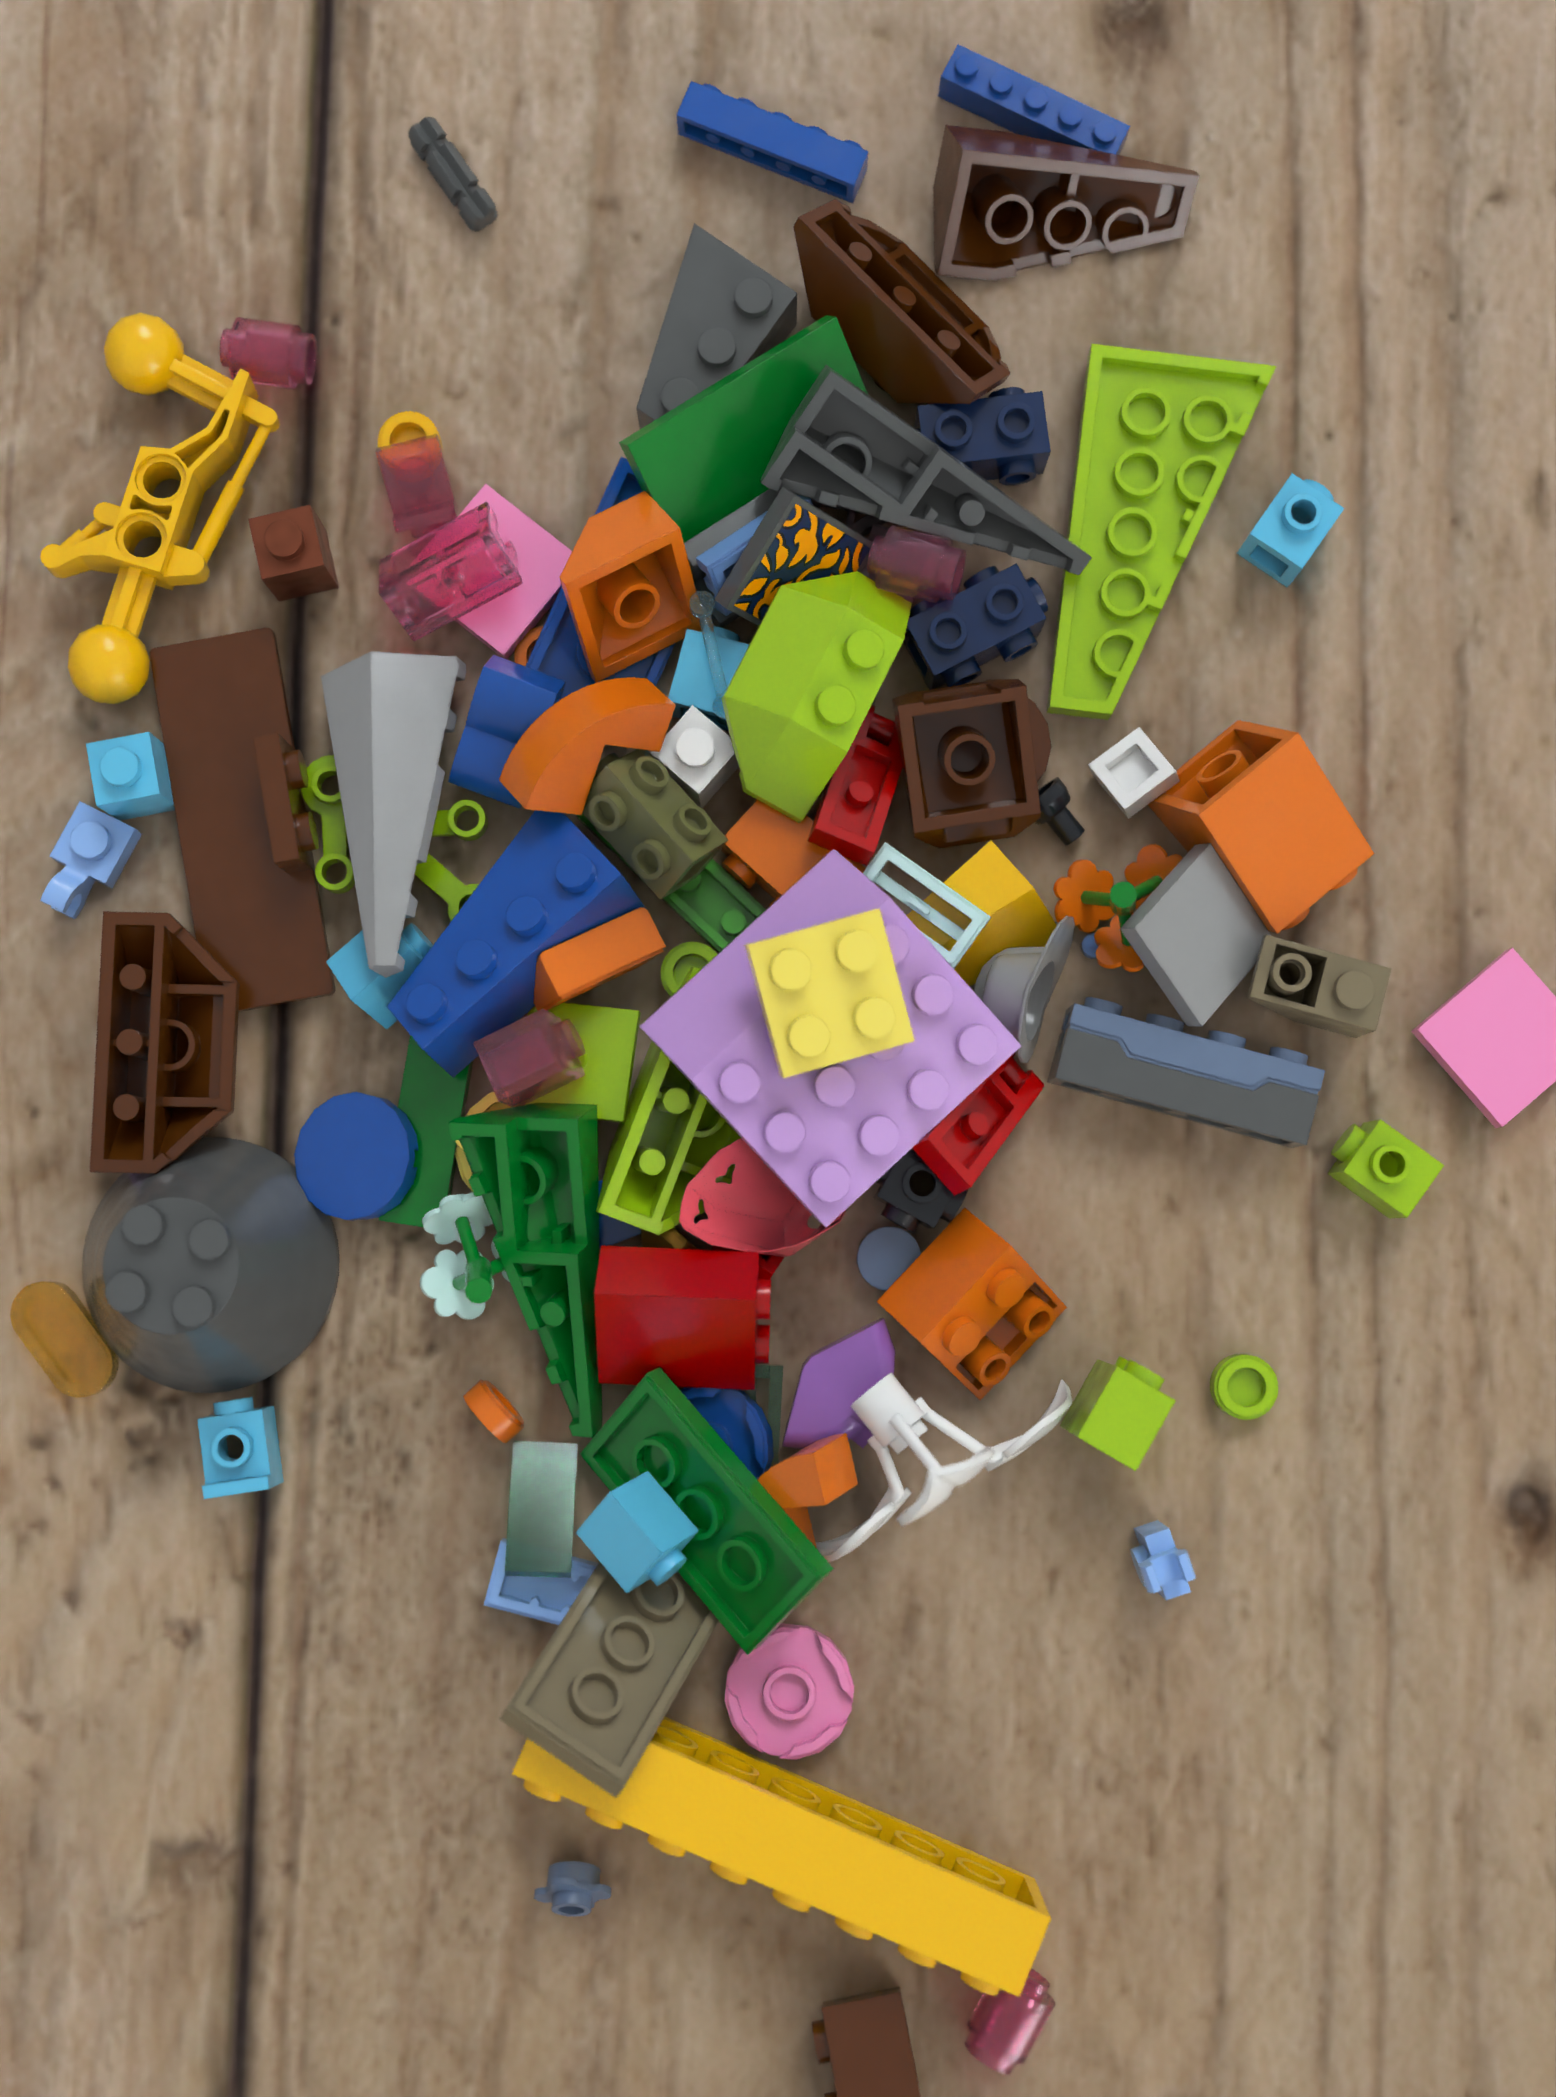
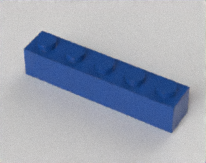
(1026, 104)
(772, 141)

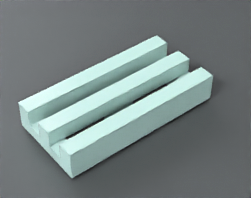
(964, 938)

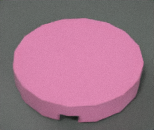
(790, 1693)

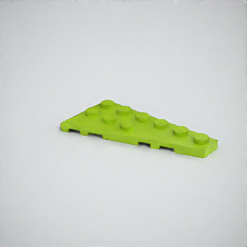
(1144, 478)

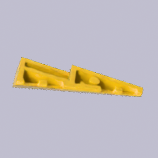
(1002, 893)

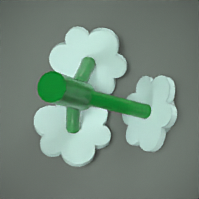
(464, 1279)

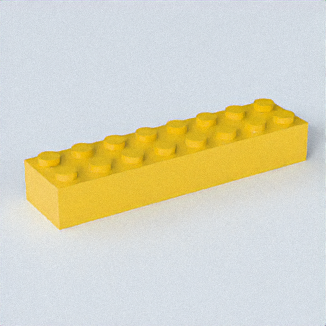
(817, 1852)

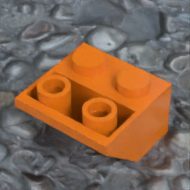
(972, 1303)

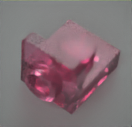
(417, 485)

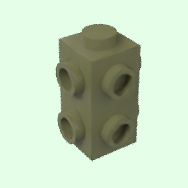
(651, 821)

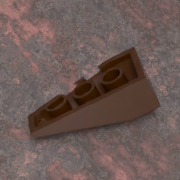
(1036, 202)

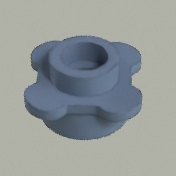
(572, 1888)

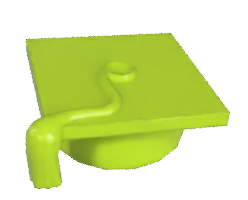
(608, 1059)

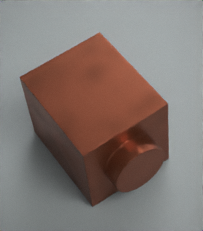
(293, 553)

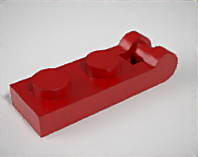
(860, 792)
(979, 1126)

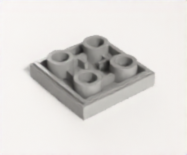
(1197, 934)

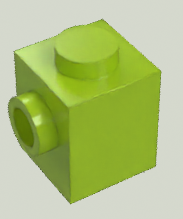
(1383, 1167)

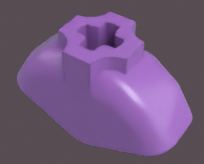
(836, 1379)

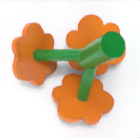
(1088, 899)

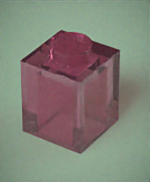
(531, 1057)

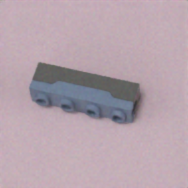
(1186, 1074)

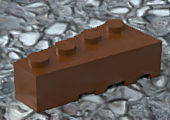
(867, 2045)

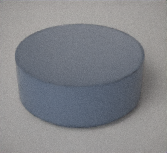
(886, 1255)

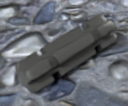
(452, 174)

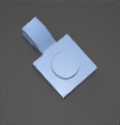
(92, 850)
(1159, 1562)

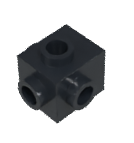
(909, 1209)

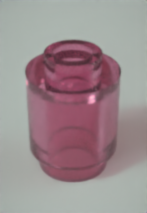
(270, 352)
(916, 564)
(1007, 2025)

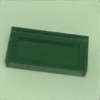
(541, 1509)

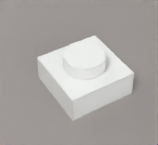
(1134, 772)

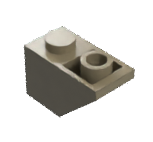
(1319, 987)

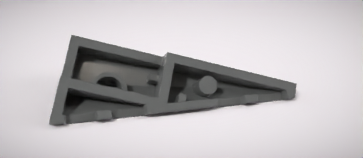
(869, 460)

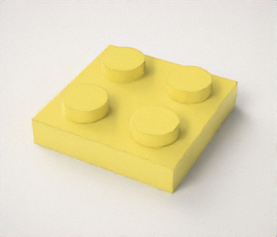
(829, 993)

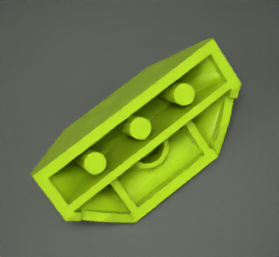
(810, 685)
(661, 1146)

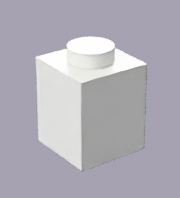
(698, 756)

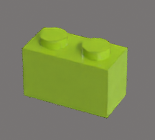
(1119, 1410)

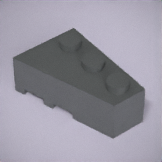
(715, 323)

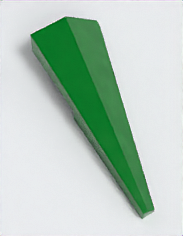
(543, 1195)

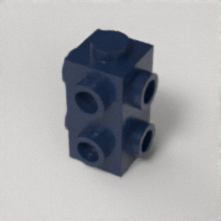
(993, 435)
(987, 620)

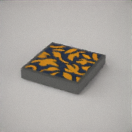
(790, 547)

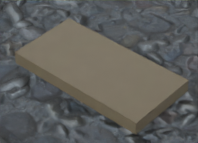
(611, 1675)

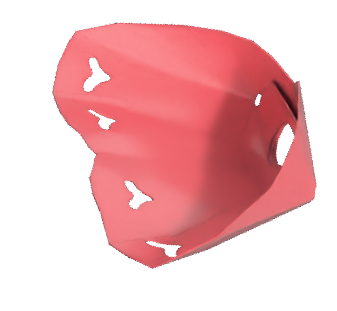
(750, 1212)

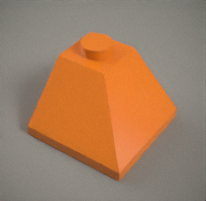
(628, 585)

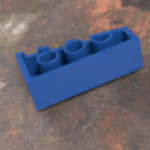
(484, 963)

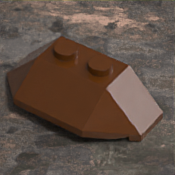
(895, 311)
(159, 1044)

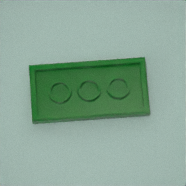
(716, 445)
(748, 1553)

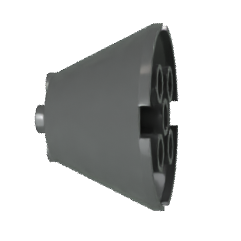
(210, 1268)

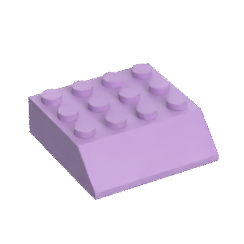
(850, 1121)

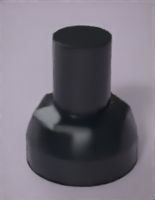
(1053, 803)

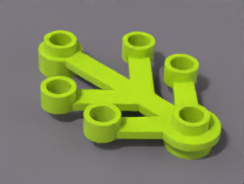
(336, 841)

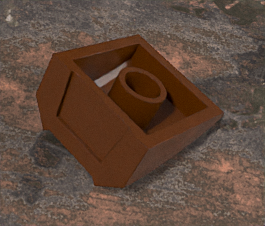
(968, 762)

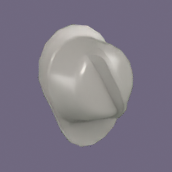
(1021, 982)

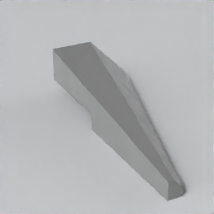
(387, 743)

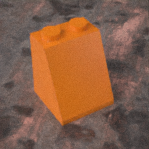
(1267, 818)

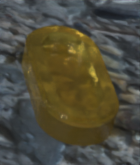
(63, 1338)

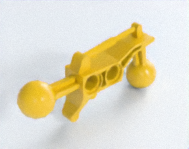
(147, 359)

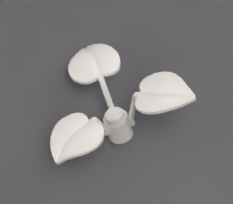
(897, 1422)

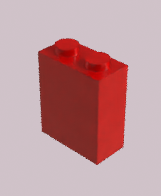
(681, 1313)

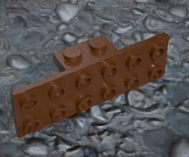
(243, 815)

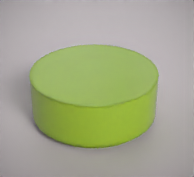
(680, 960)
(1244, 1386)

